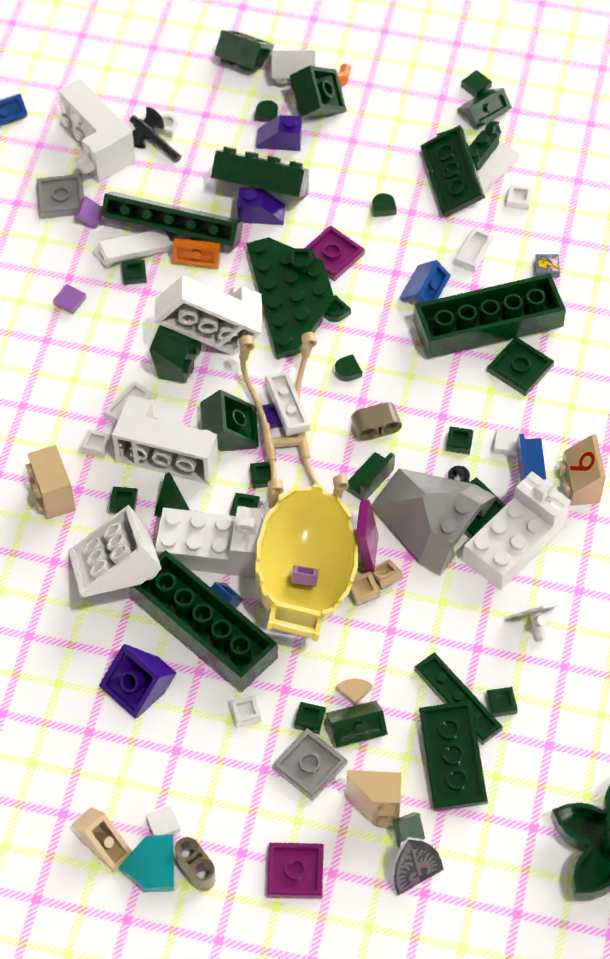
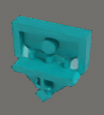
(151, 864)

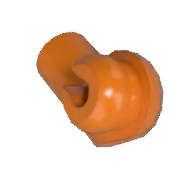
(344, 74)

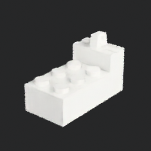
(104, 136)
(210, 314)
(163, 445)
(518, 531)
(211, 540)

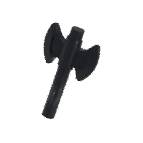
(145, 129)

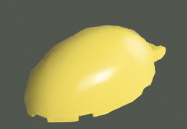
(312, 532)

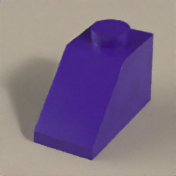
(281, 134)
(259, 207)

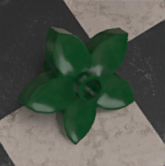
(588, 831)

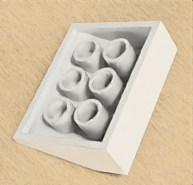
(115, 555)

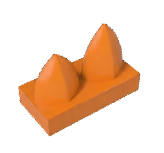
(196, 253)

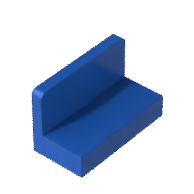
(12, 108)
(426, 282)
(530, 457)

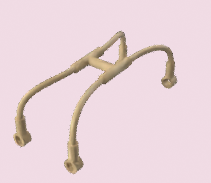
(275, 485)

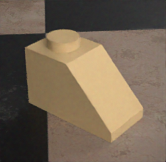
(102, 838)

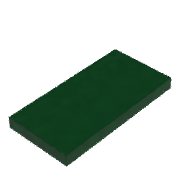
(452, 171)
(453, 756)

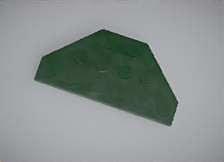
(290, 299)

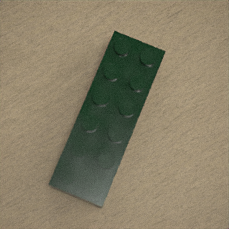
(489, 315)
(206, 622)

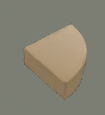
(354, 689)

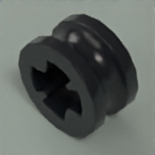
(459, 470)

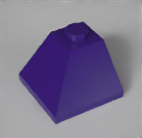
(137, 679)

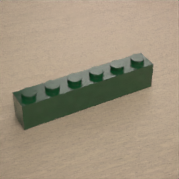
(172, 218)

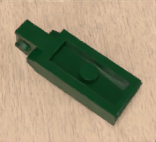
(485, 144)

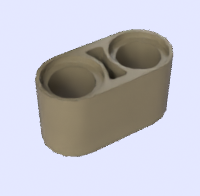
(376, 421)
(194, 864)

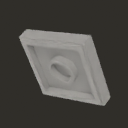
(59, 195)
(309, 764)

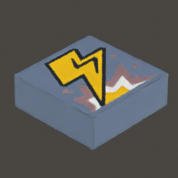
(547, 264)

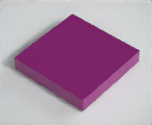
(336, 251)
(367, 535)
(295, 870)

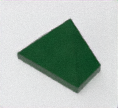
(170, 496)

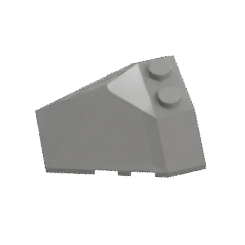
(430, 514)

